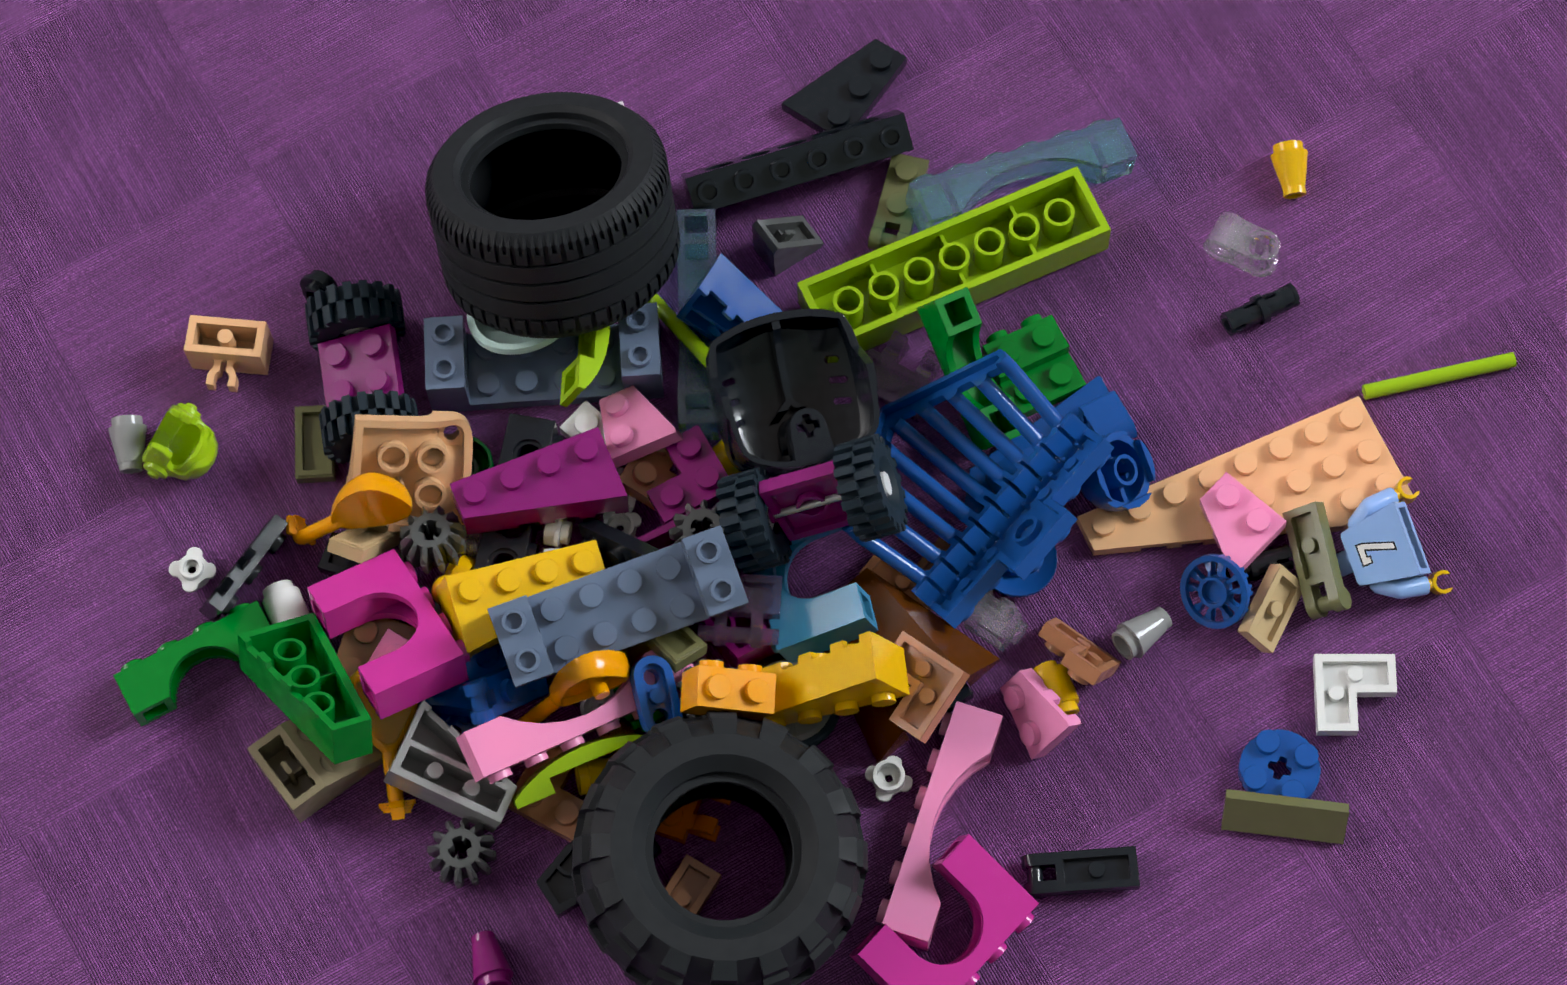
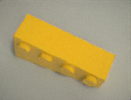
(469, 594)
(839, 680)

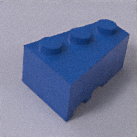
(724, 300)

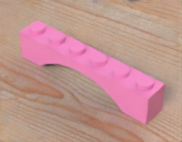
(508, 742)
(966, 748)

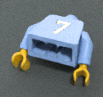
(1385, 547)

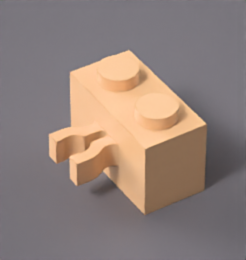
(228, 346)

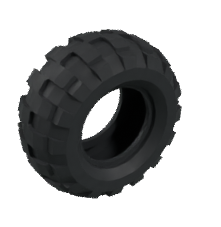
(736, 762)

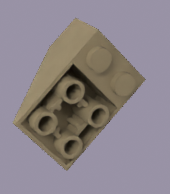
(303, 773)

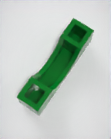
(954, 335)
(153, 683)

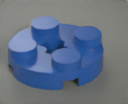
(1281, 746)

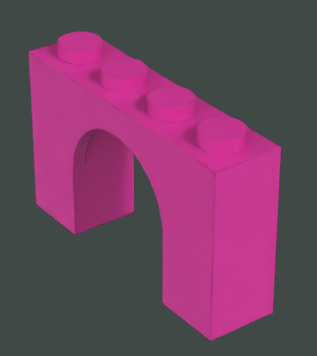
(390, 590)
(997, 909)

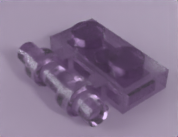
(764, 599)

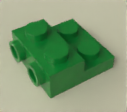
(1042, 355)

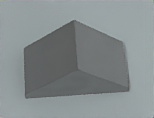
(784, 241)

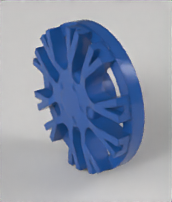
(1215, 591)

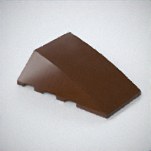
(900, 613)

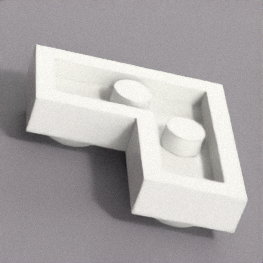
(1343, 679)

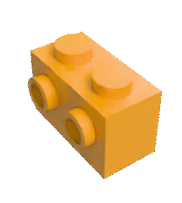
(728, 689)

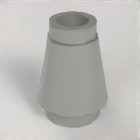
(128, 442)
(1140, 633)

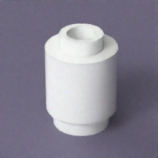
(283, 601)

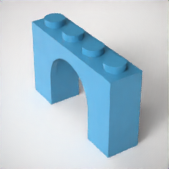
(821, 620)

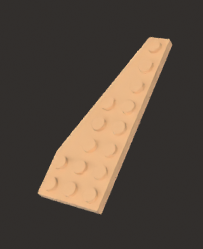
(1320, 459)

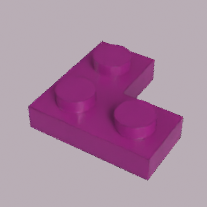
(697, 477)

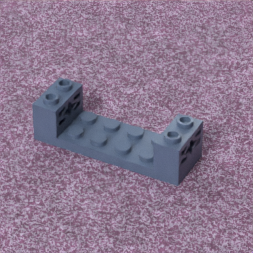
(471, 378)
(619, 606)

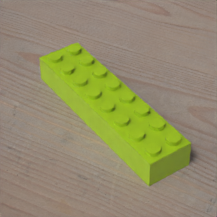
(980, 250)

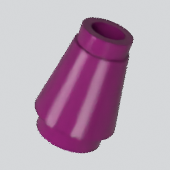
(489, 961)

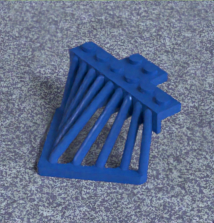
(1017, 522)

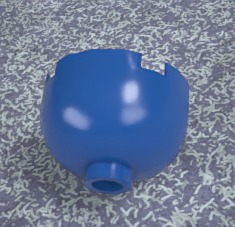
(1124, 476)

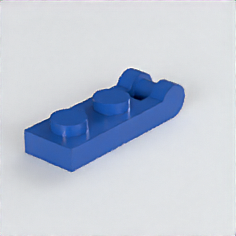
(496, 694)

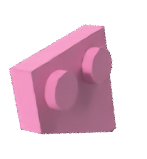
(1239, 520)

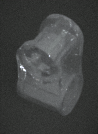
(1241, 243)

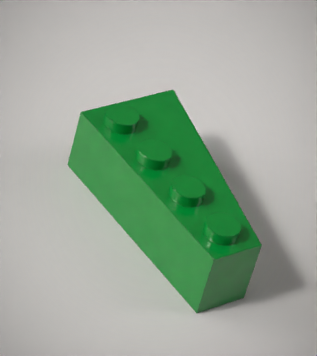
(308, 684)

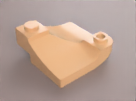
(416, 455)

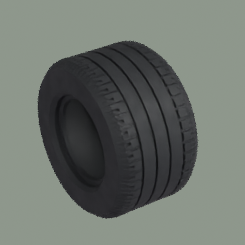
(553, 214)

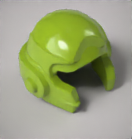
(181, 445)

